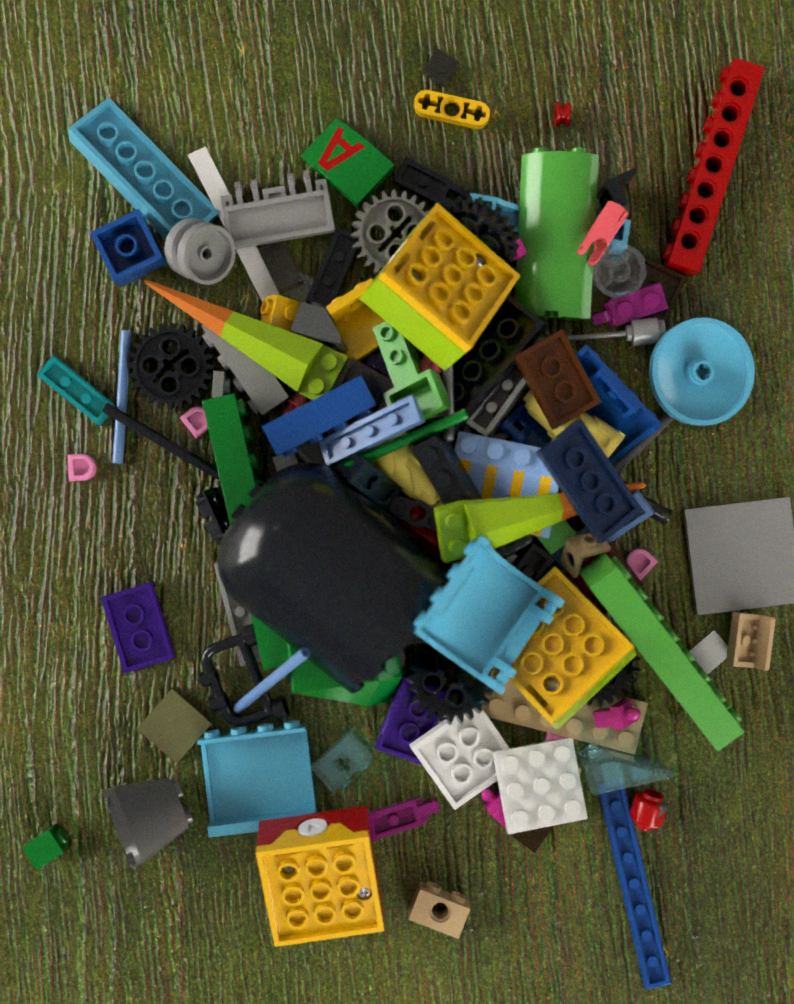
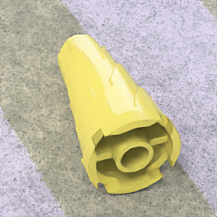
(604, 434)
(408, 473)

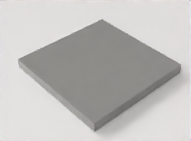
(741, 555)

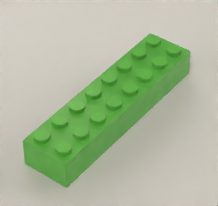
(662, 649)

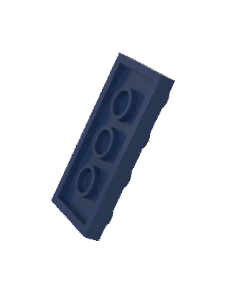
(589, 481)

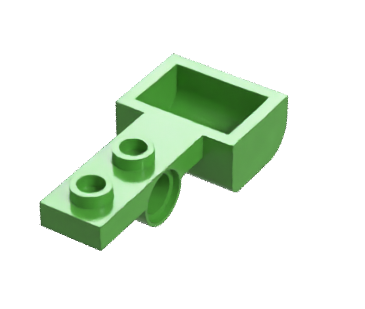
(407, 380)

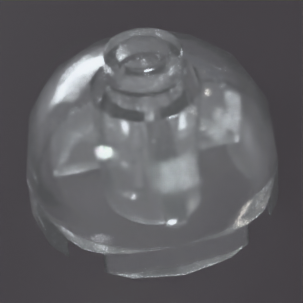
(619, 270)

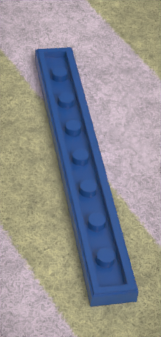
(635, 889)

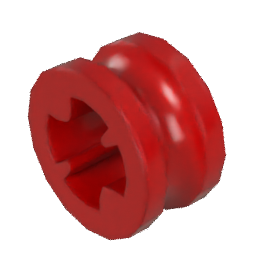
(562, 114)

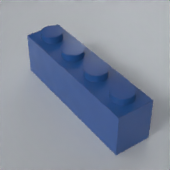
(318, 416)

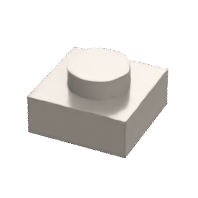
(221, 384)

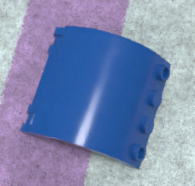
(617, 408)

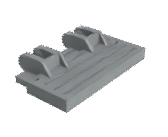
(278, 215)

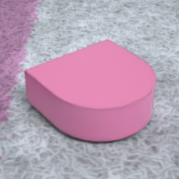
(195, 421)
(81, 467)
(640, 562)

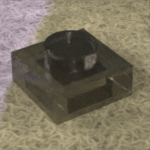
(441, 68)

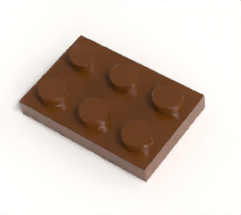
(557, 379)

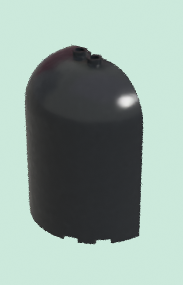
(329, 571)

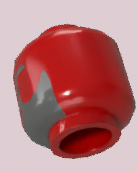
(648, 809)

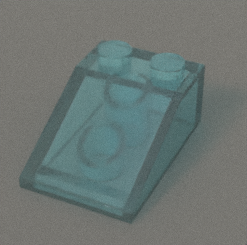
(614, 770)

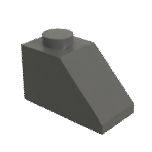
(316, 324)

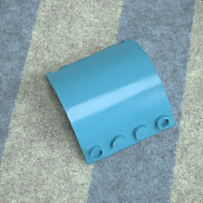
(485, 614)

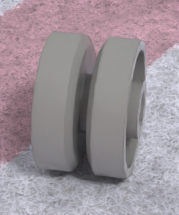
(200, 251)

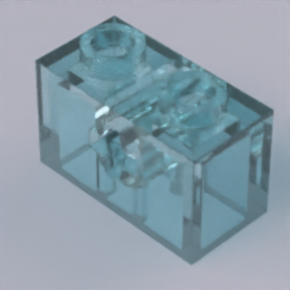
(328, 766)

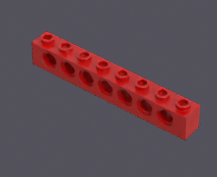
(746, 78)

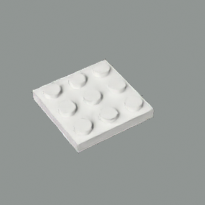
(460, 756)
(539, 785)

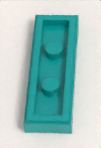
(75, 389)

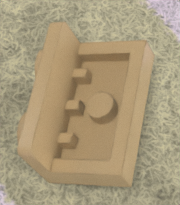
(750, 641)

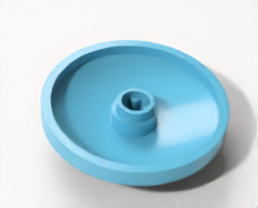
(701, 371)

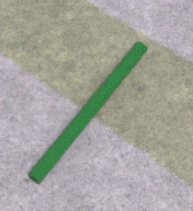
(411, 437)

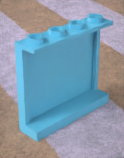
(256, 776)

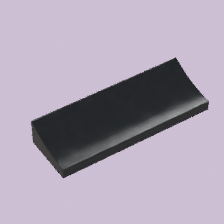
(491, 356)

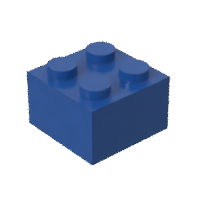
(129, 248)

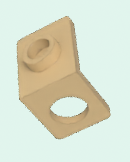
(581, 547)

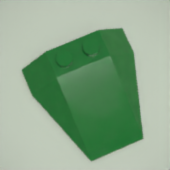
(312, 681)

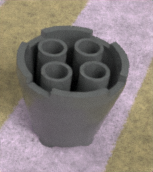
(147, 816)

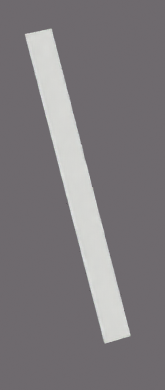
(215, 189)

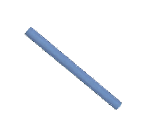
(122, 395)
(272, 679)

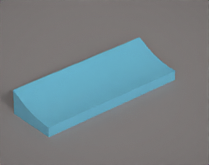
(138, 168)

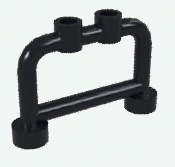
(220, 701)

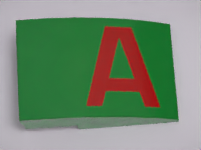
(348, 162)

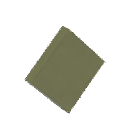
(174, 725)

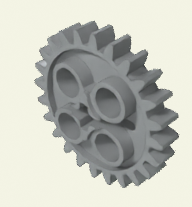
(377, 217)

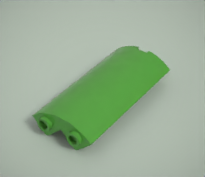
(554, 218)

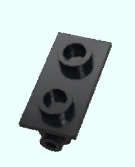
(213, 504)

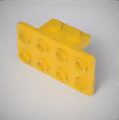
(355, 322)

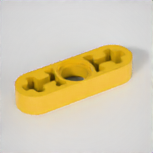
(472, 105)

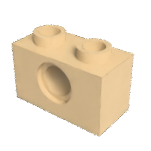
(448, 921)

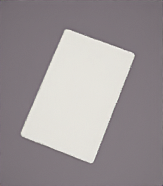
(710, 652)

